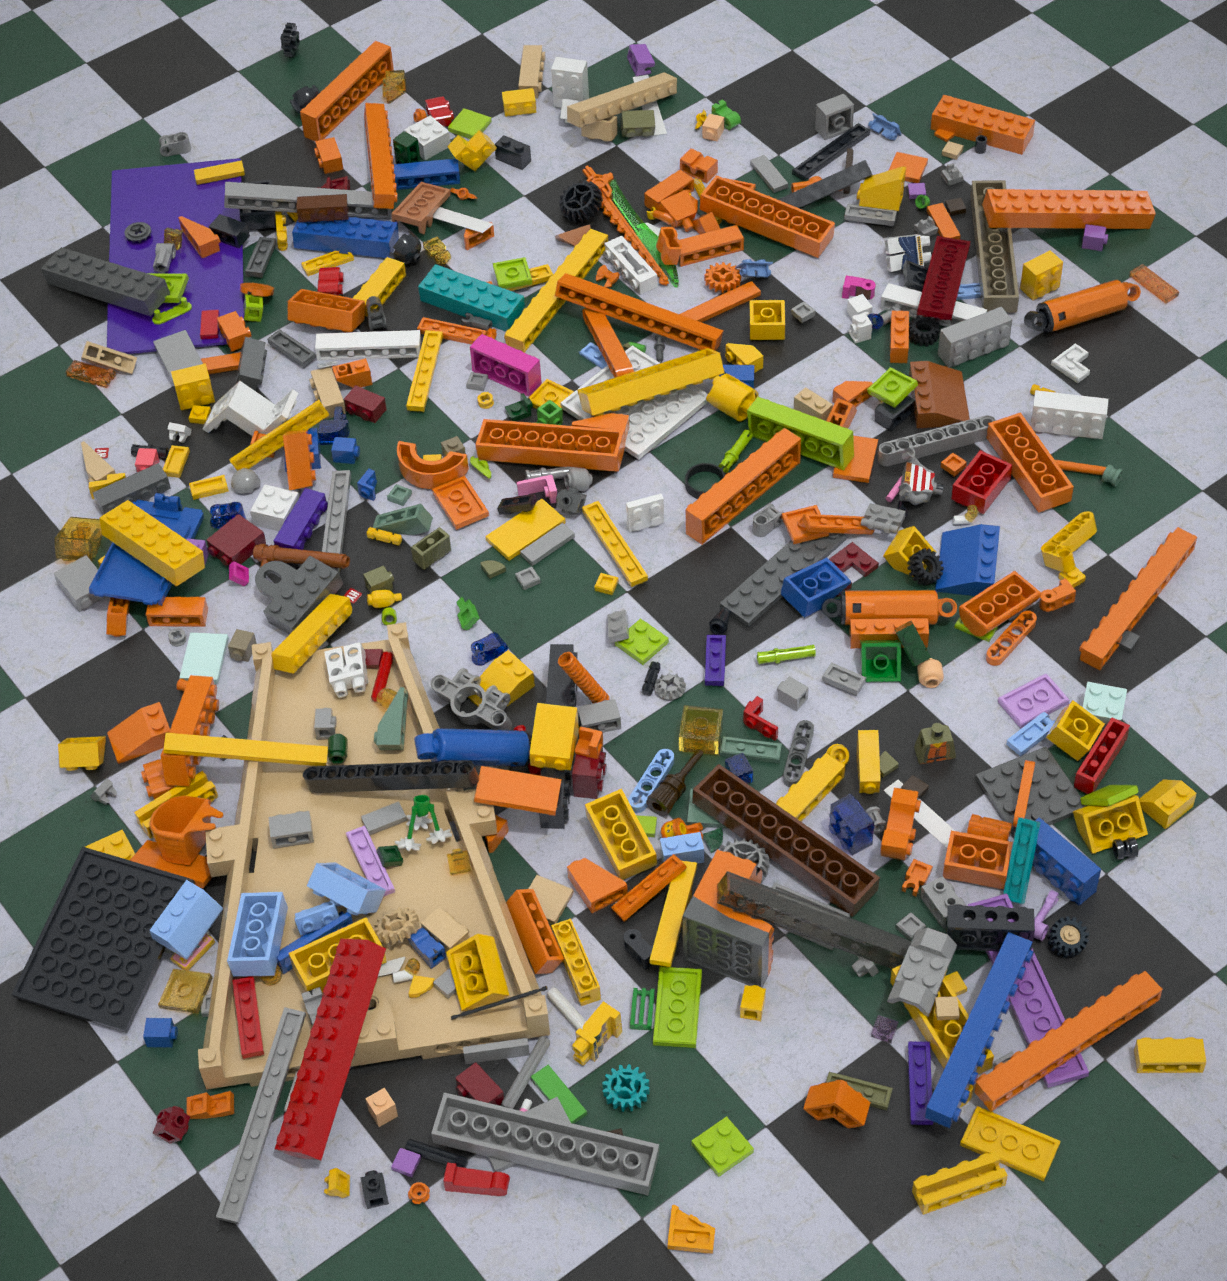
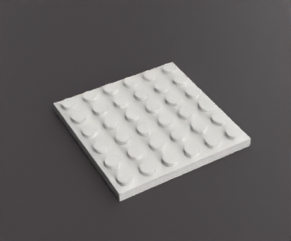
(650, 419)

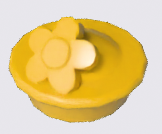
(839, 753)

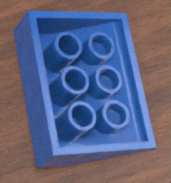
(968, 559)

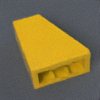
(868, 761)

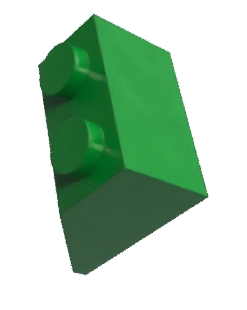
(880, 660)

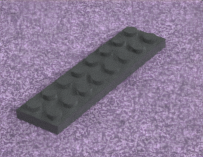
(764, 586)

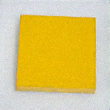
(549, 391)

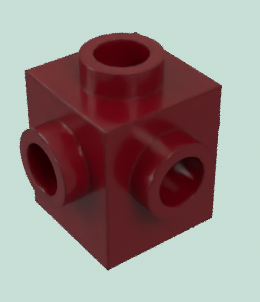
(171, 1124)

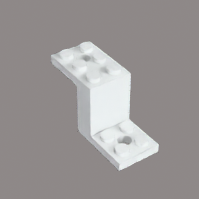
(250, 410)

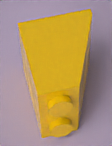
(883, 190)
(554, 736)

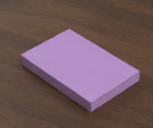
(1033, 699)

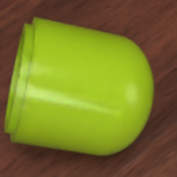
(389, 612)

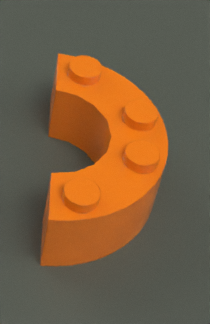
(430, 473)
(900, 825)

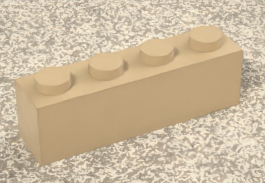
(531, 68)

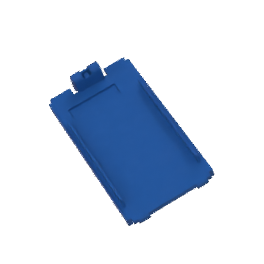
(129, 578)

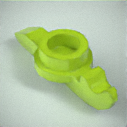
(482, 466)

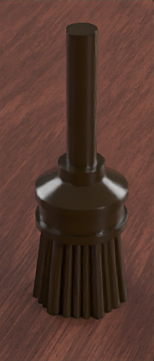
(671, 788)

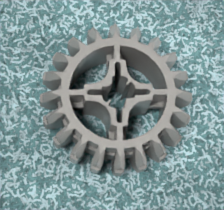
(749, 851)

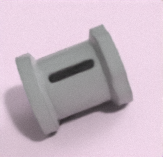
(876, 816)

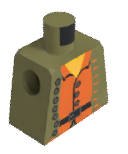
(934, 744)

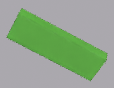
(552, 1086)

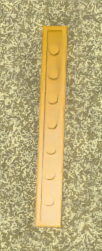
(245, 749)

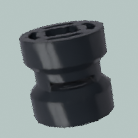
(1125, 848)

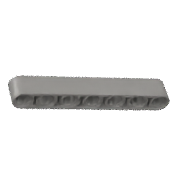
(935, 440)

